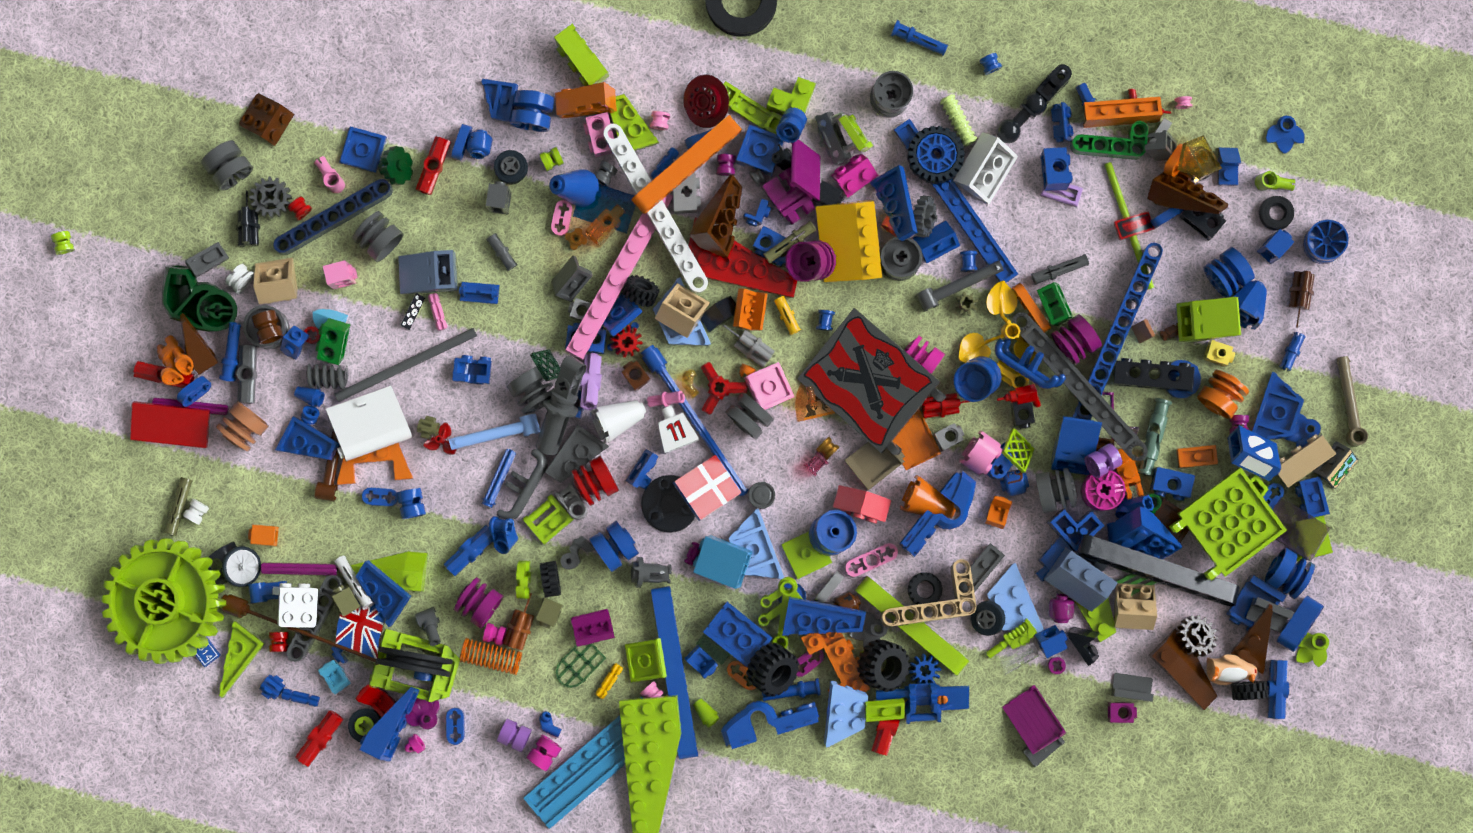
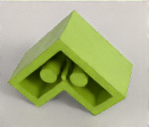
(800, 97)

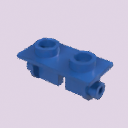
(1062, 115)
(479, 292)

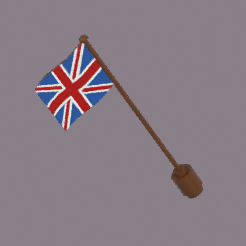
(356, 632)

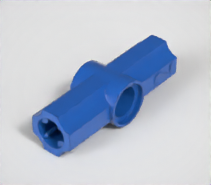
(469, 551)
(1277, 689)

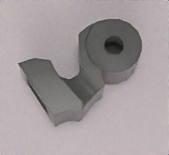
(572, 559)

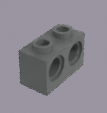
(498, 198)

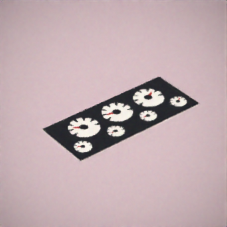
(412, 311)

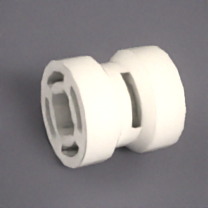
(195, 512)

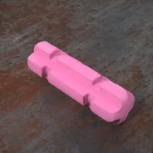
(437, 311)

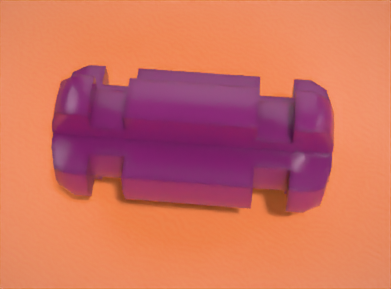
(692, 553)

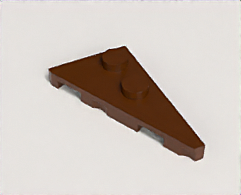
(1255, 641)

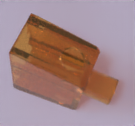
(599, 231)

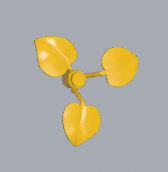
(1000, 301)

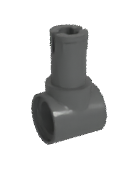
(429, 623)

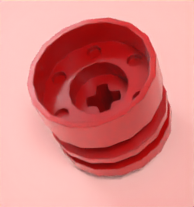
(595, 480)

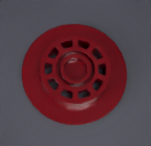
(700, 101)

